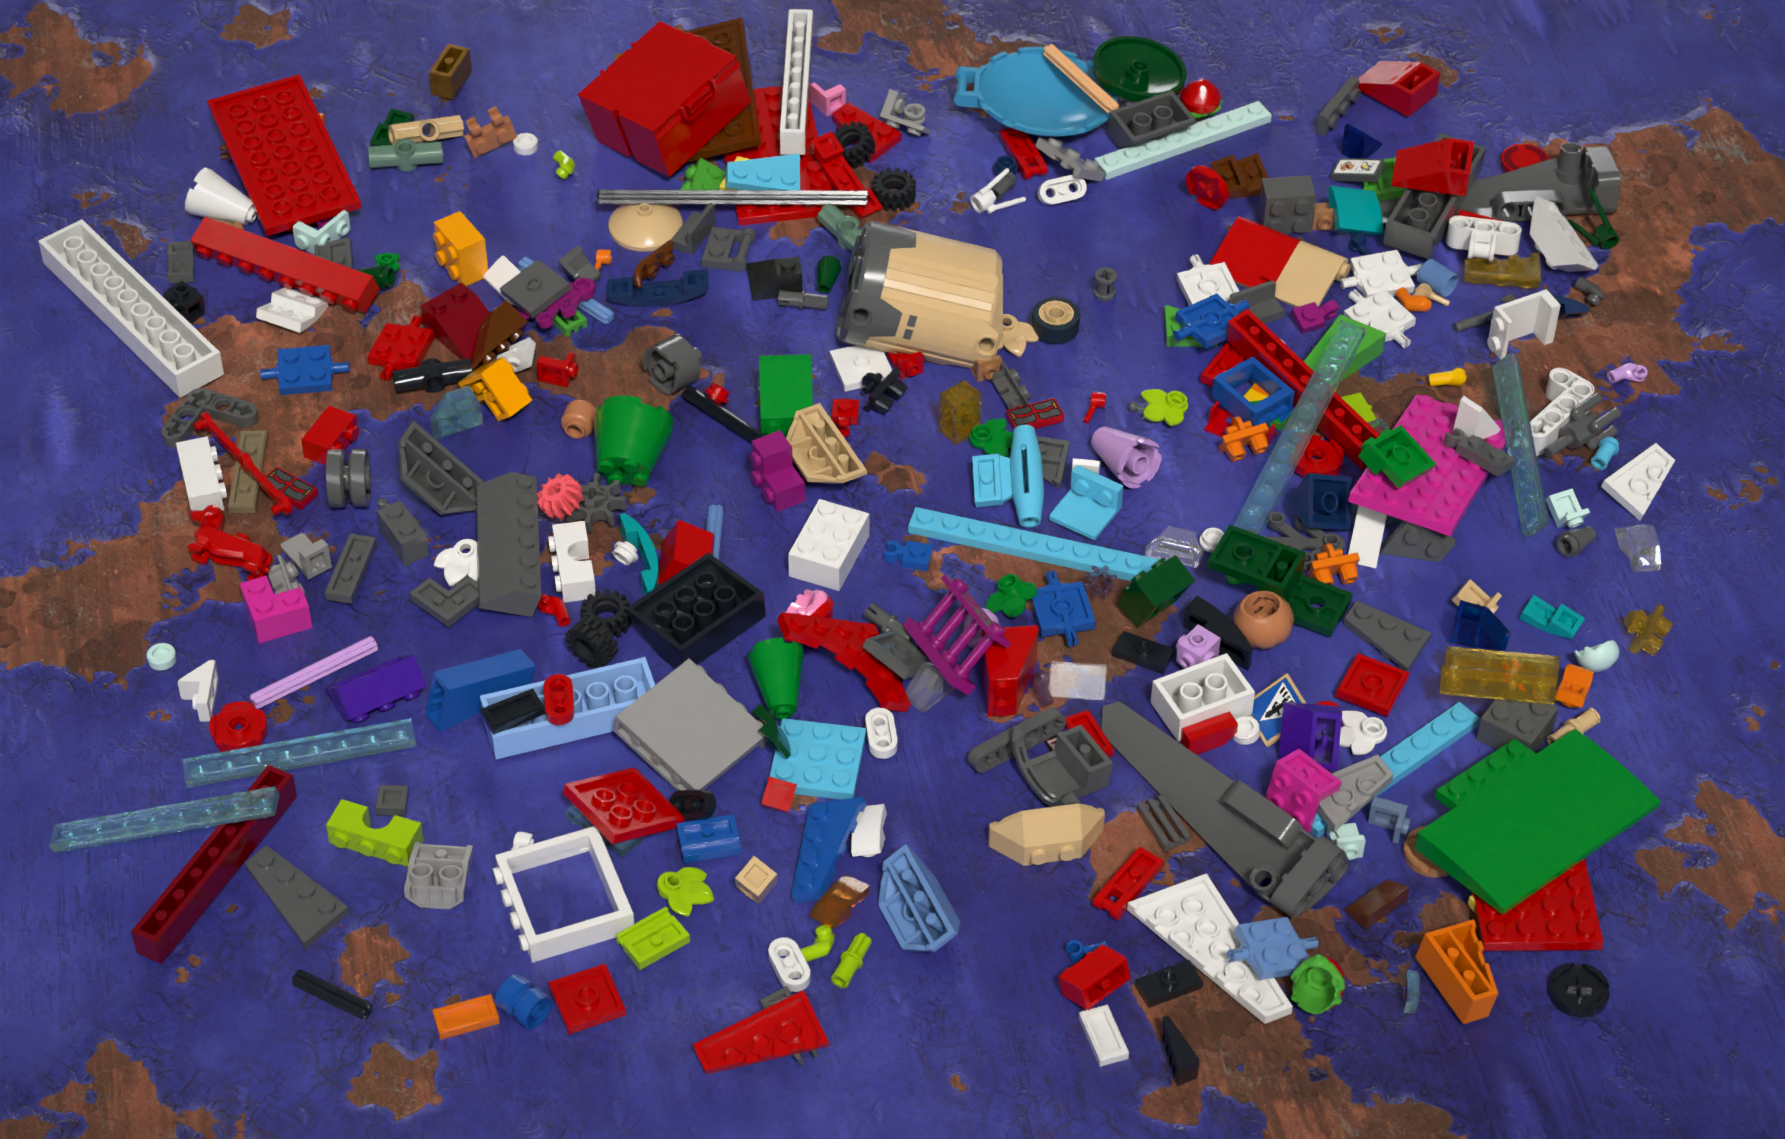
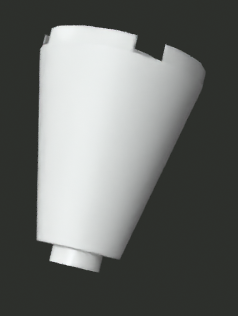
(218, 199)

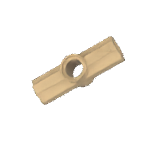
(439, 129)

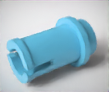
(1607, 448)

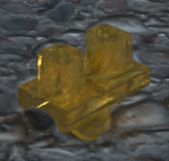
(1645, 626)

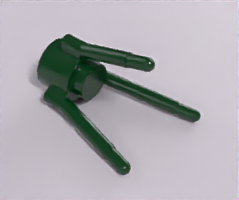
(1605, 234)

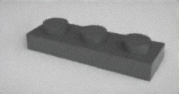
(1338, 106)
(350, 568)

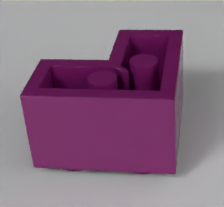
(775, 471)

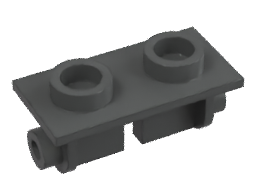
(1008, 380)

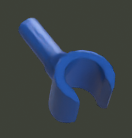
(1080, 950)

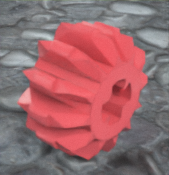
(560, 496)

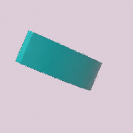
(638, 537)

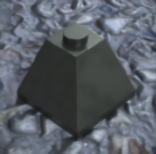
(773, 275)

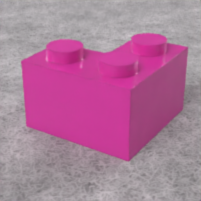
(272, 613)

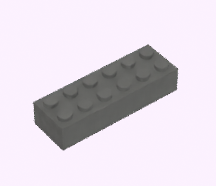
(1424, 216)

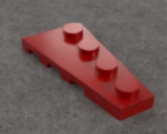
(770, 1034)

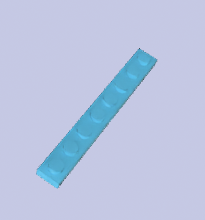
(1420, 748)

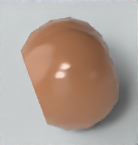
(1264, 619)

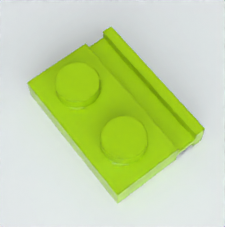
(653, 938)

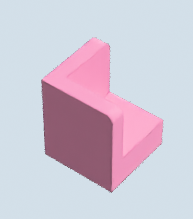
(828, 100)

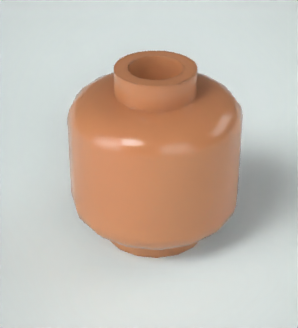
(578, 419)

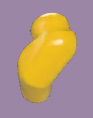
(1454, 378)

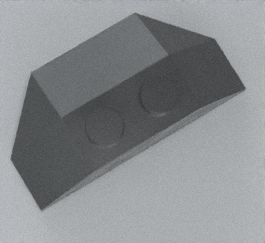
(436, 473)

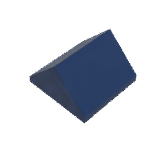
(1323, 501)

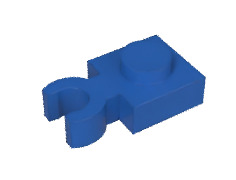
(912, 556)

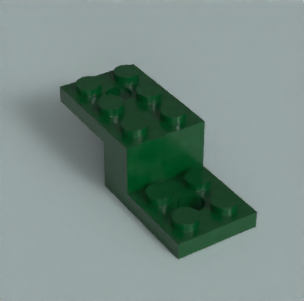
(1280, 570)

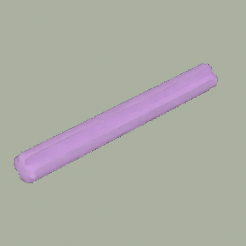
(313, 672)

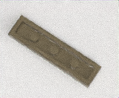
(244, 488)

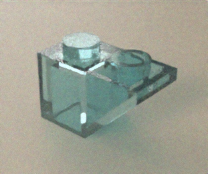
(455, 413)

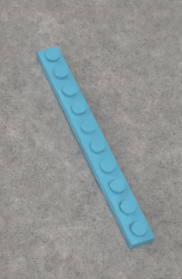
(1026, 544)

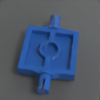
(1207, 320)
(305, 370)
(1062, 609)

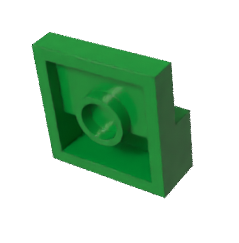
(1396, 456)

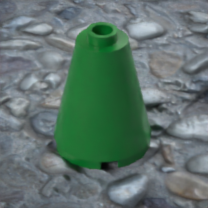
(778, 674)

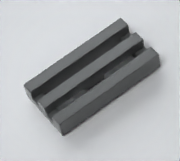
(1163, 804)

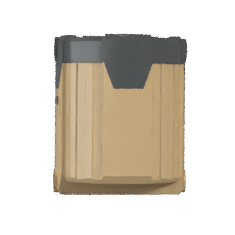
(922, 295)

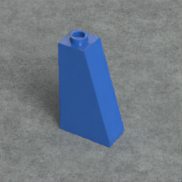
(458, 689)

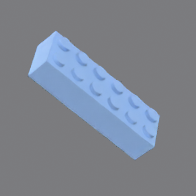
(597, 701)

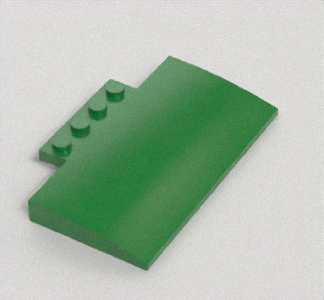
(1531, 816)

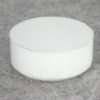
(525, 144)
(1247, 731)

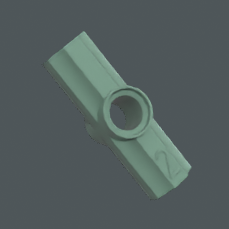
(405, 154)
(842, 226)

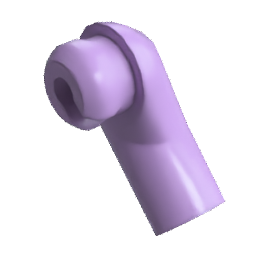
(1628, 372)

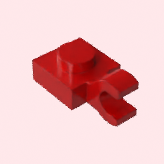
(845, 413)

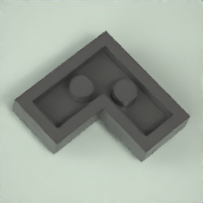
(445, 604)

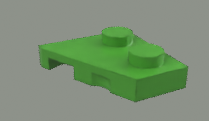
(1383, 187)

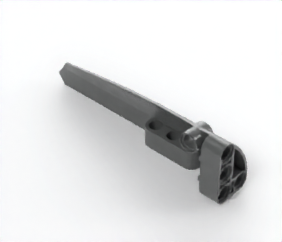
(1558, 180)

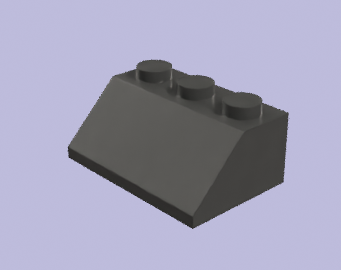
(1148, 119)

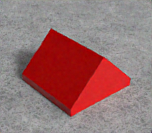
(683, 547)

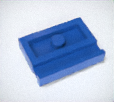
(709, 839)

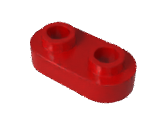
(559, 699)

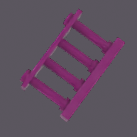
(934, 645)

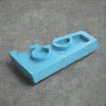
(765, 173)

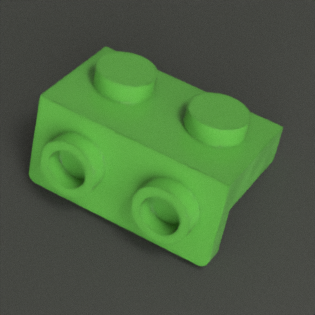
(703, 176)

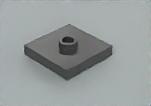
(535, 288)
(896, 653)

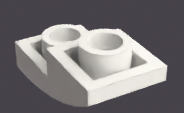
(869, 833)

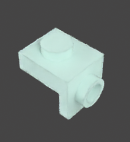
(1566, 509)

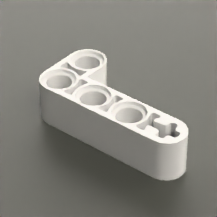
(1565, 392)

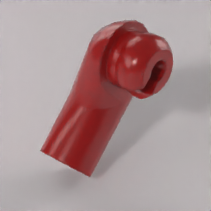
(555, 607)

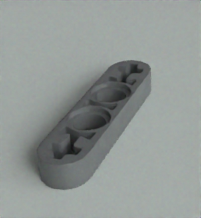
(991, 752)

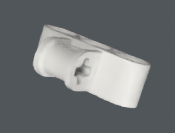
(1483, 236)

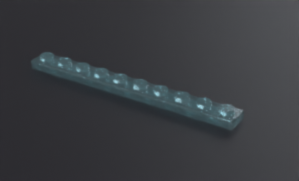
(1300, 427)

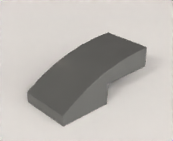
(181, 262)

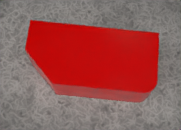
(1209, 733)

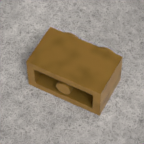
(450, 71)

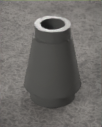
(1574, 541)

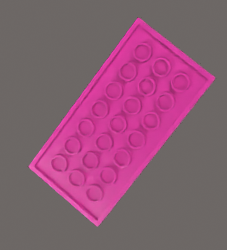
(1439, 496)

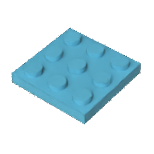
(822, 758)

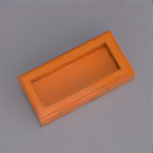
(465, 1016)

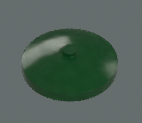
(1138, 68)

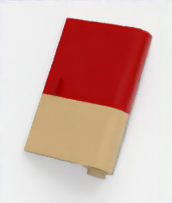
(1264, 254)

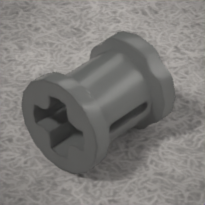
(1105, 284)

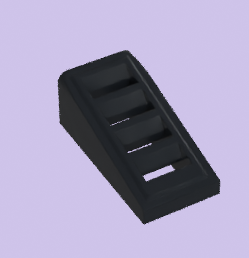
(1180, 1055)

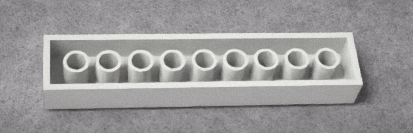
(131, 308)

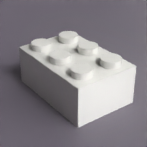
(829, 544)
(1202, 694)

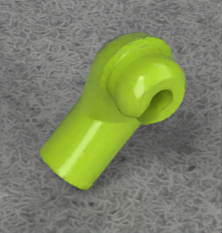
(566, 164)
(822, 944)

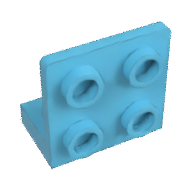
(1089, 503)

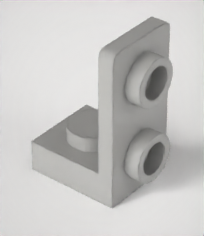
(893, 107)
(307, 556)

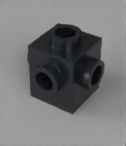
(185, 300)

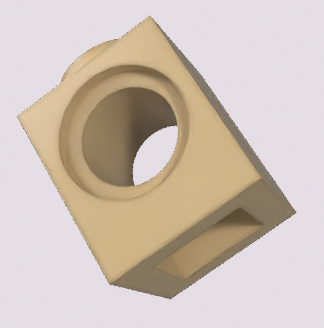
(756, 880)

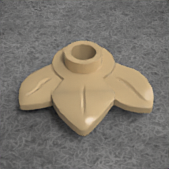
(1016, 335)

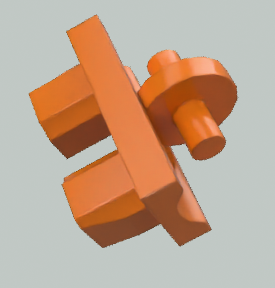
(1243, 434)
(1334, 562)

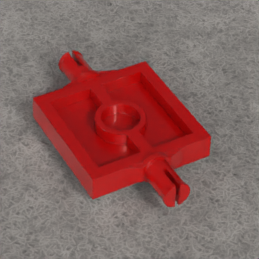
(400, 347)

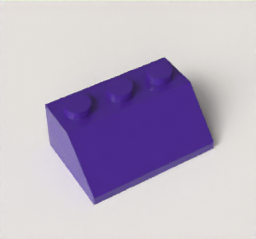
(377, 688)

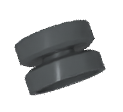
(348, 478)

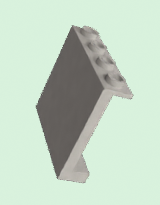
(689, 728)

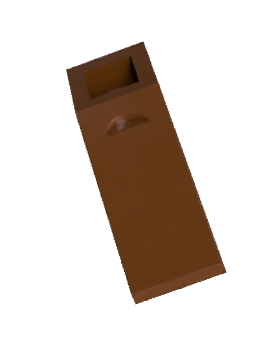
(496, 331)

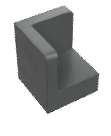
(578, 266)

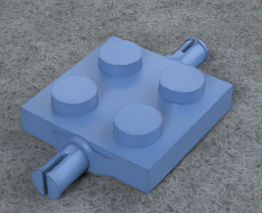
(1271, 947)

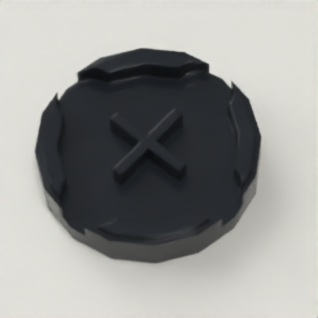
(1579, 990)

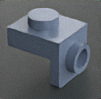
(1391, 816)

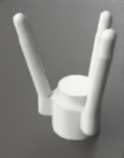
(985, 197)

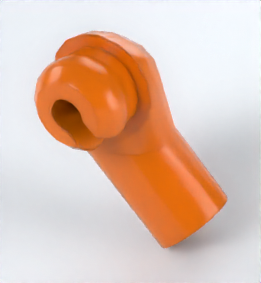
(1413, 303)

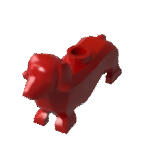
(226, 547)

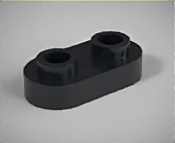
(694, 803)

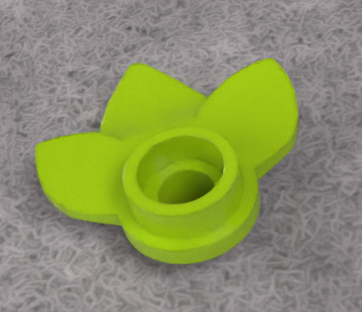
(1165, 406)
(688, 889)

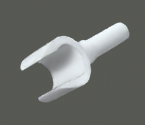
(522, 839)

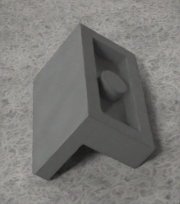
(695, 230)
(1261, 301)

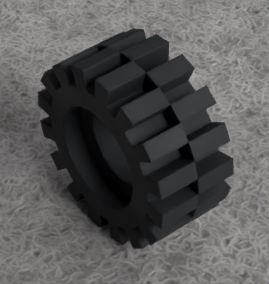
(855, 133)
(897, 180)
(608, 603)
(591, 642)

